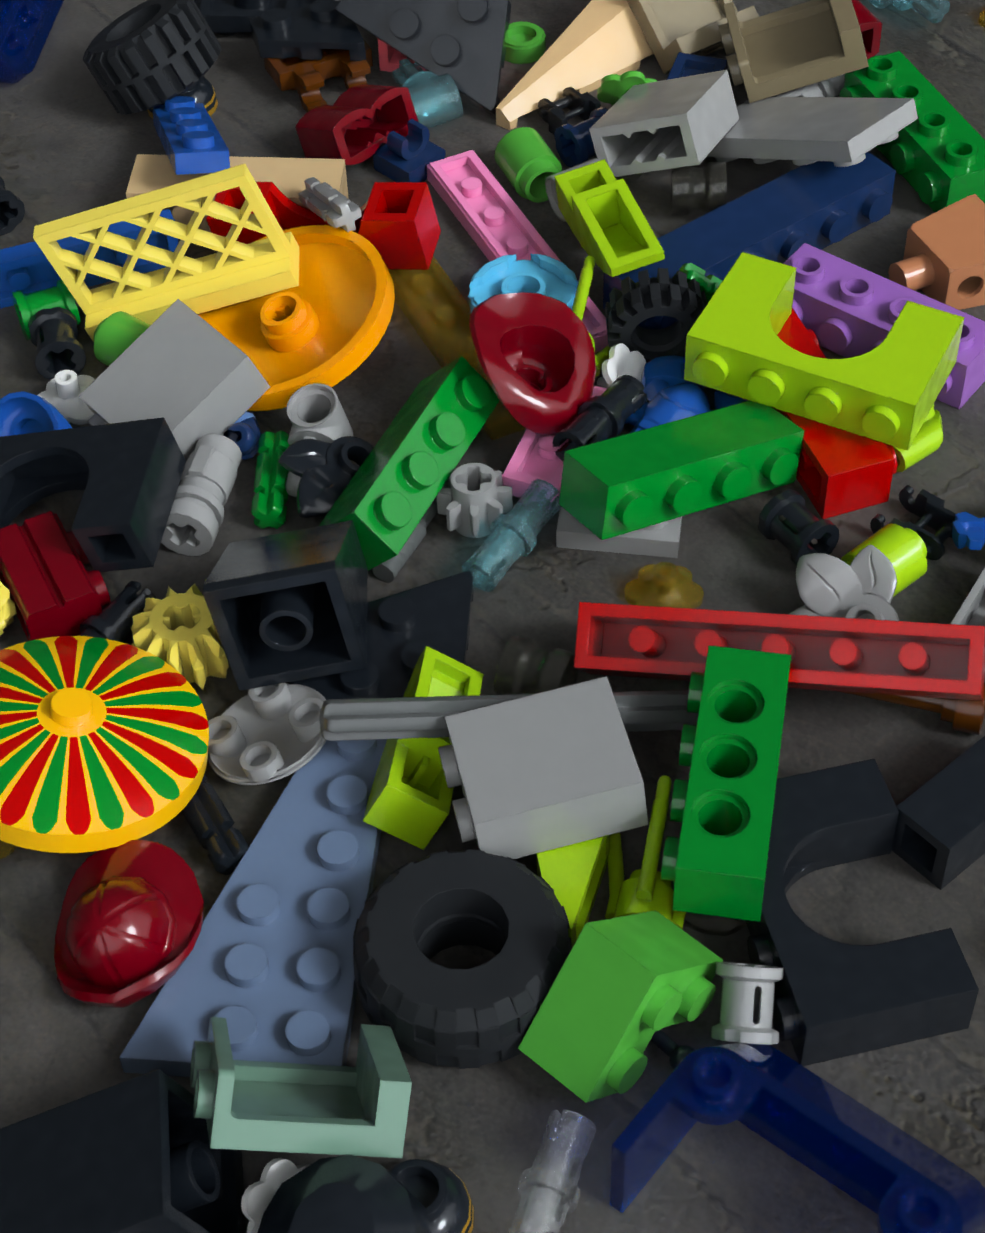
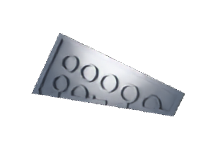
(280, 932)

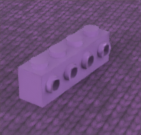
(857, 308)

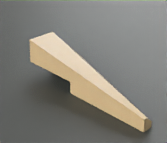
(596, 44)

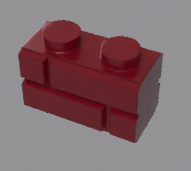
(48, 578)

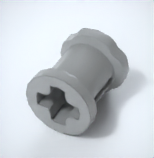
(747, 1003)

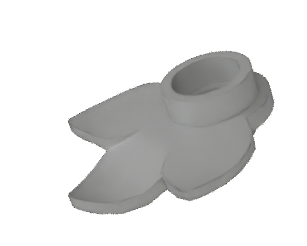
(845, 591)

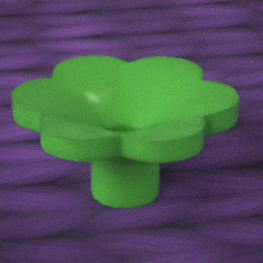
(615, 85)

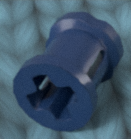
(575, 142)

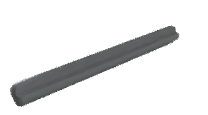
(426, 715)

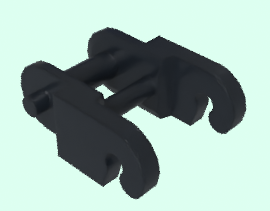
(578, 103)
(931, 513)

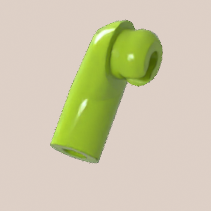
(925, 443)

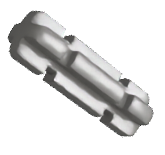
(330, 204)

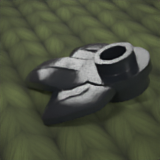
(323, 470)

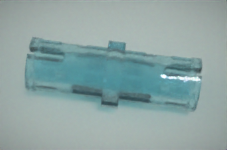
(513, 535)

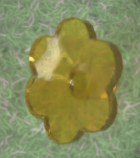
(664, 586)

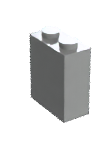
(666, 124)
(177, 373)
(543, 771)

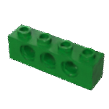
(730, 786)

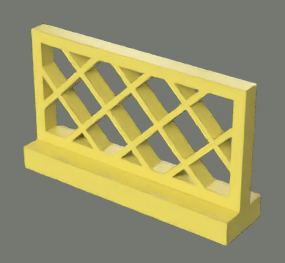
(204, 283)

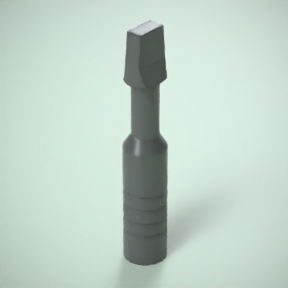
(389, 569)

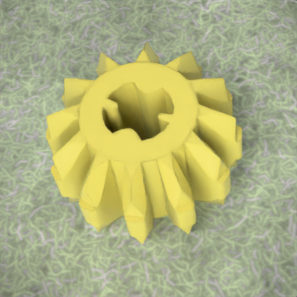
(182, 635)

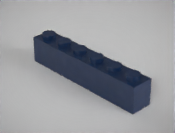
(806, 205)

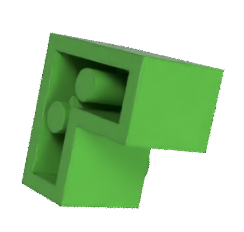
(611, 998)

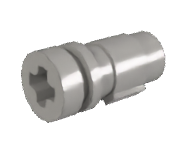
(202, 495)

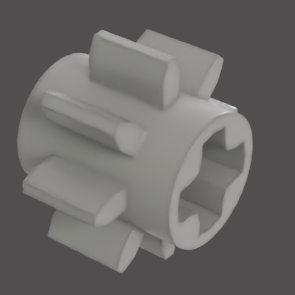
(474, 499)

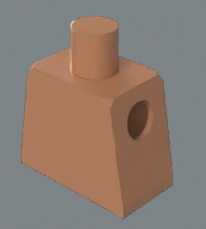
(947, 255)

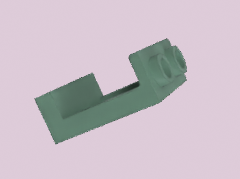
(303, 1104)

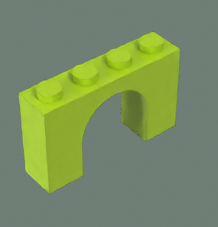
(870, 395)

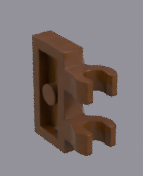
(309, 75)

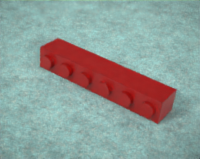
(824, 651)

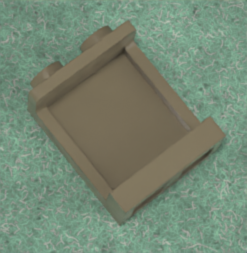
(683, 26)
(793, 46)

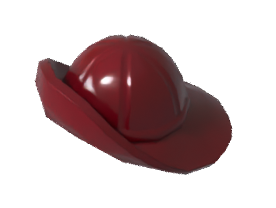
(534, 358)
(126, 924)

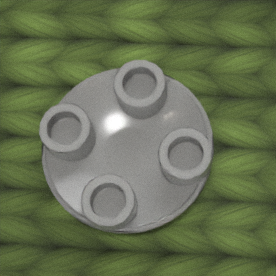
(266, 734)

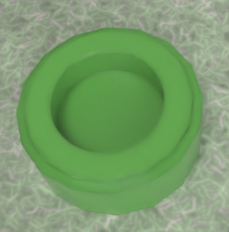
(524, 42)

